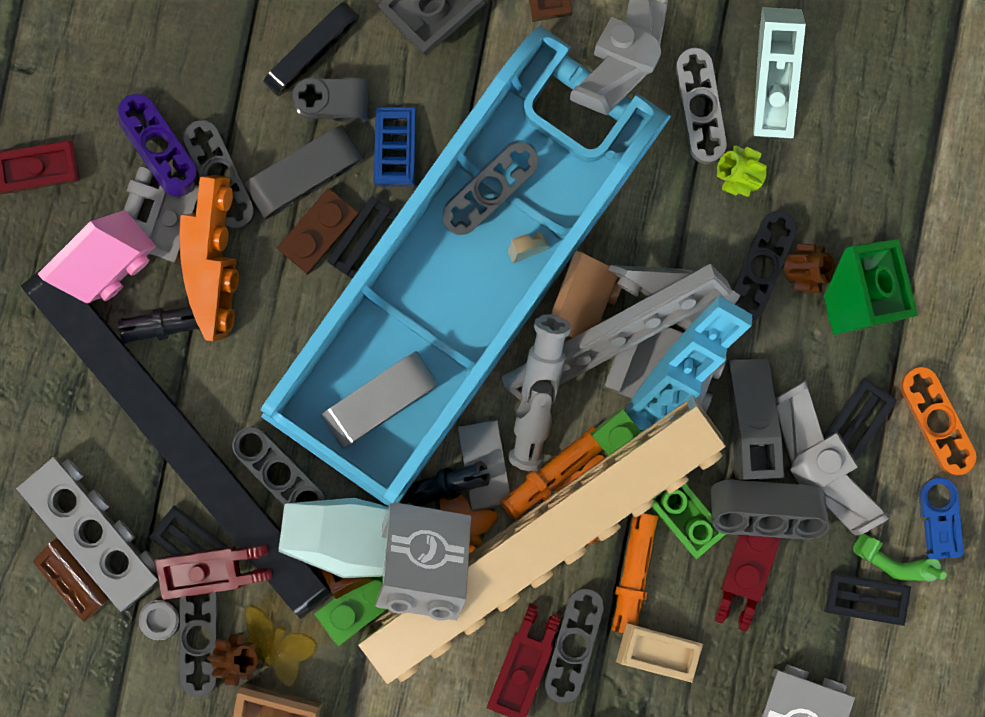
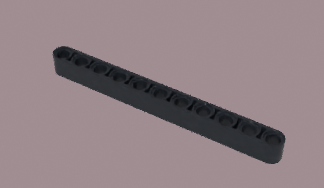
(177, 441)

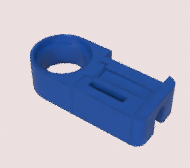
(942, 524)

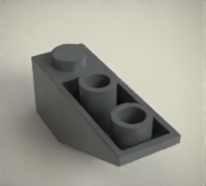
(754, 421)

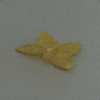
(274, 648)

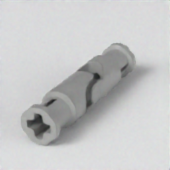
(534, 416)

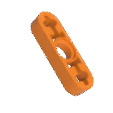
(942, 452)

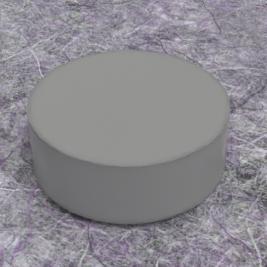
(159, 619)

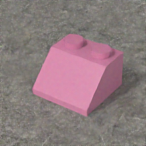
(100, 258)

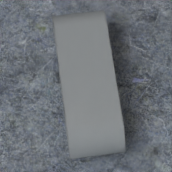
(379, 399)

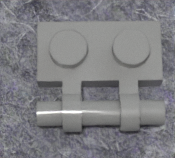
(165, 215)

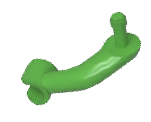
(918, 570)

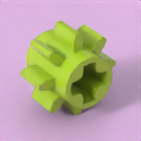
(741, 171)

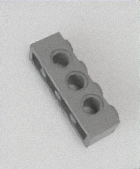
(42, 494)

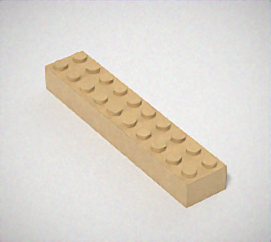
(553, 534)

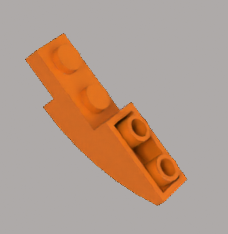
(206, 274)

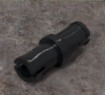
(157, 324)
(449, 483)

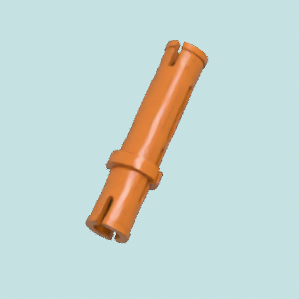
(547, 478)
(635, 570)

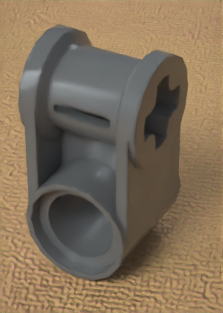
(341, 99)

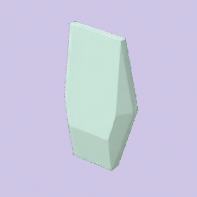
(336, 536)

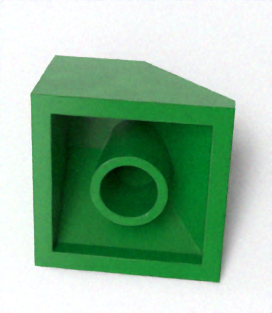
(869, 288)

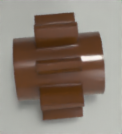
(809, 268)
(233, 659)

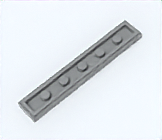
(633, 325)

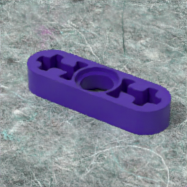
(154, 128)

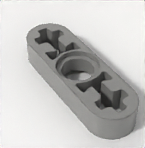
(686, 79)

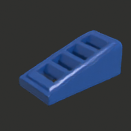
(394, 179)

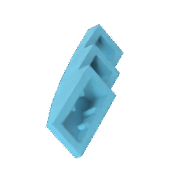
(689, 362)

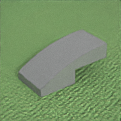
(484, 444)

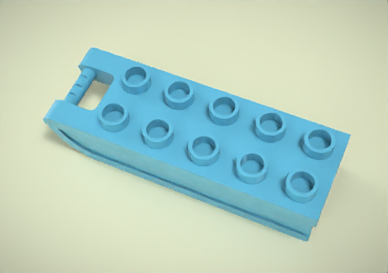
(456, 293)

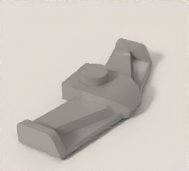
(629, 53)
(824, 461)

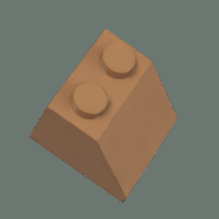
(585, 293)

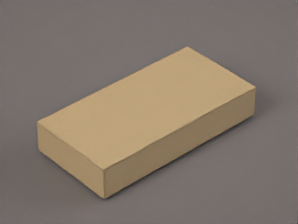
(659, 652)

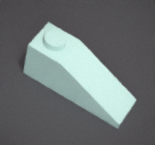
(778, 71)

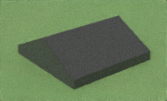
(428, 21)

